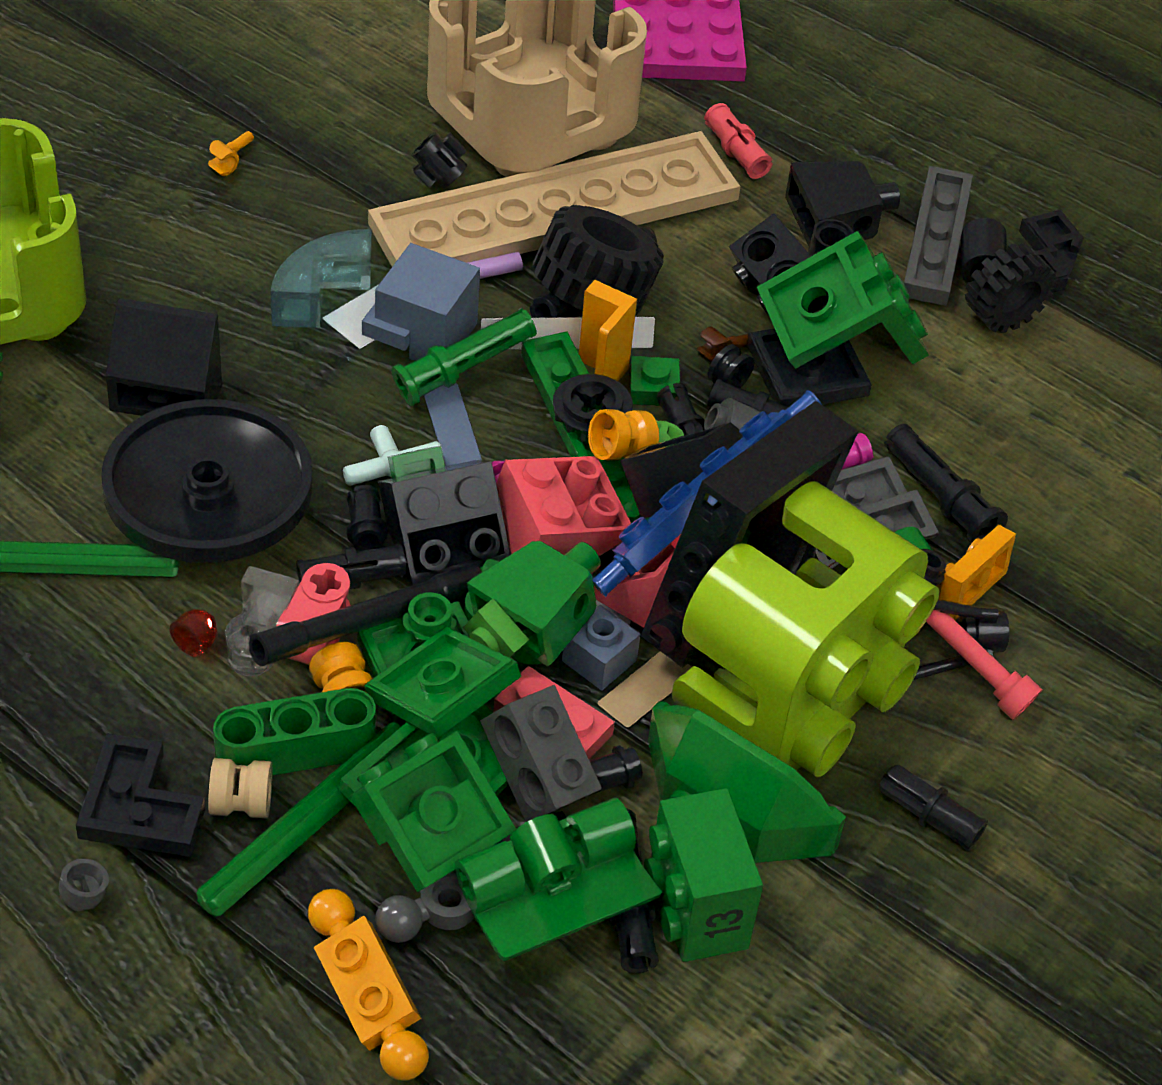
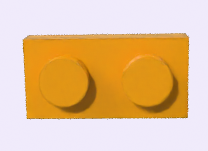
(978, 569)

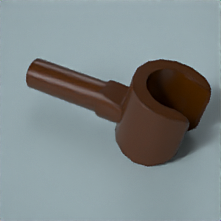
(717, 341)

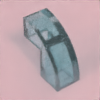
(329, 262)

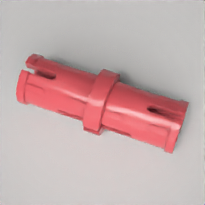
(738, 141)

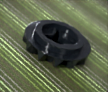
(588, 391)

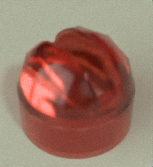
(194, 632)

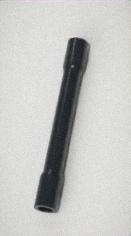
(296, 637)

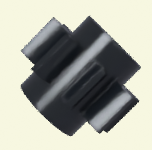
(439, 160)

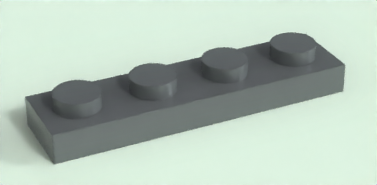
(937, 235)

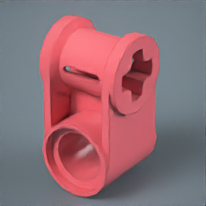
(319, 592)

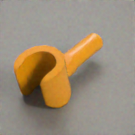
(226, 155)

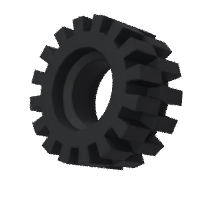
(1010, 287)

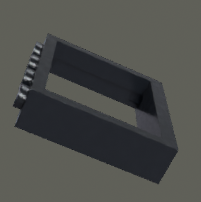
(753, 483)

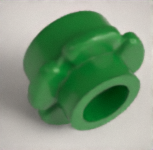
(428, 607)

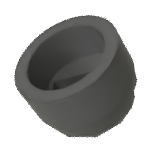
(93, 881)

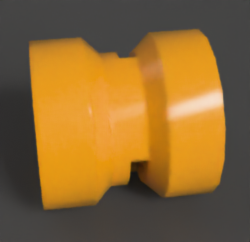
(620, 434)
(339, 667)

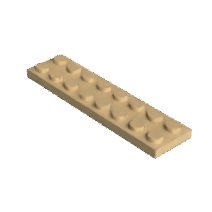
(516, 210)

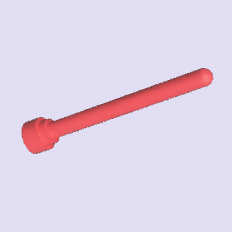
(1011, 689)

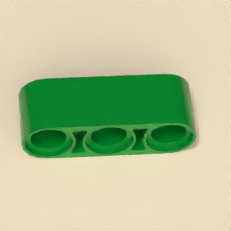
(297, 730)

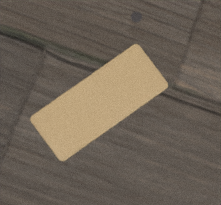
(642, 689)

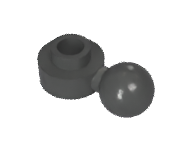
(402, 917)

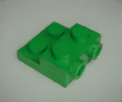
(432, 808)

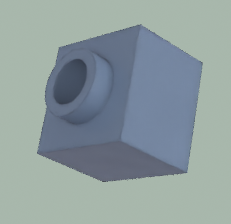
(602, 648)

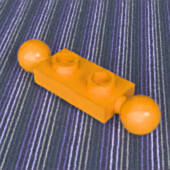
(368, 984)

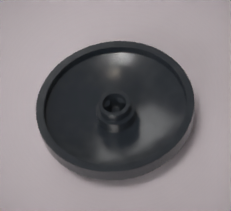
(207, 480)

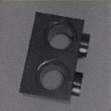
(767, 253)

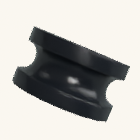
(731, 366)

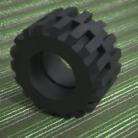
(598, 246)

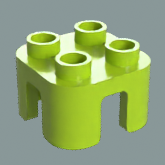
(38, 240)
(810, 643)

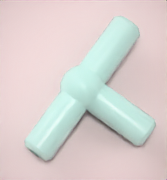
(378, 466)

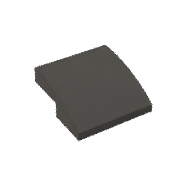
(881, 494)

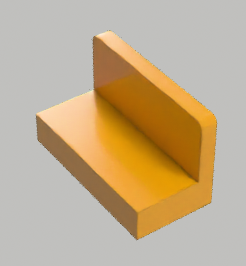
(607, 330)

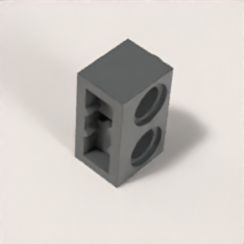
(540, 753)

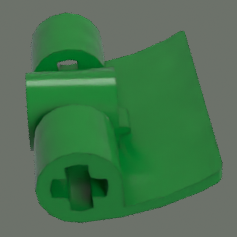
(555, 878)

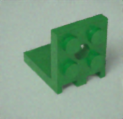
(860, 296)

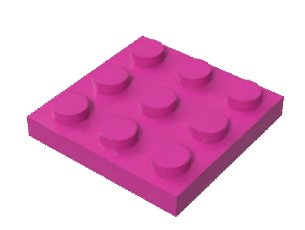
(691, 39)

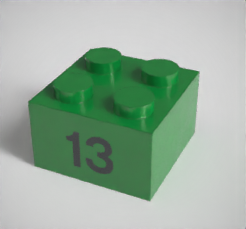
(704, 875)

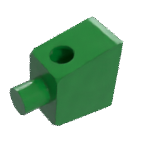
(542, 593)

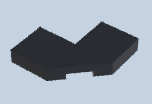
(1055, 242)

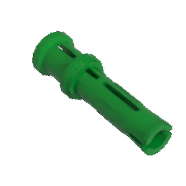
(444, 365)

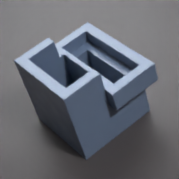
(424, 302)

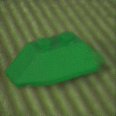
(773, 802)

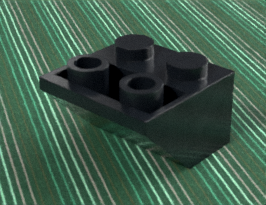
(161, 357)
(665, 464)
(445, 518)

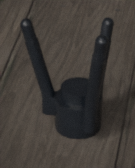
(985, 625)

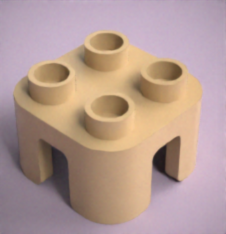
(536, 83)

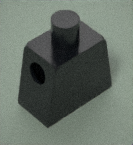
(840, 193)

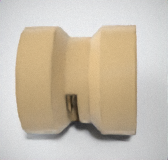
(253, 791)

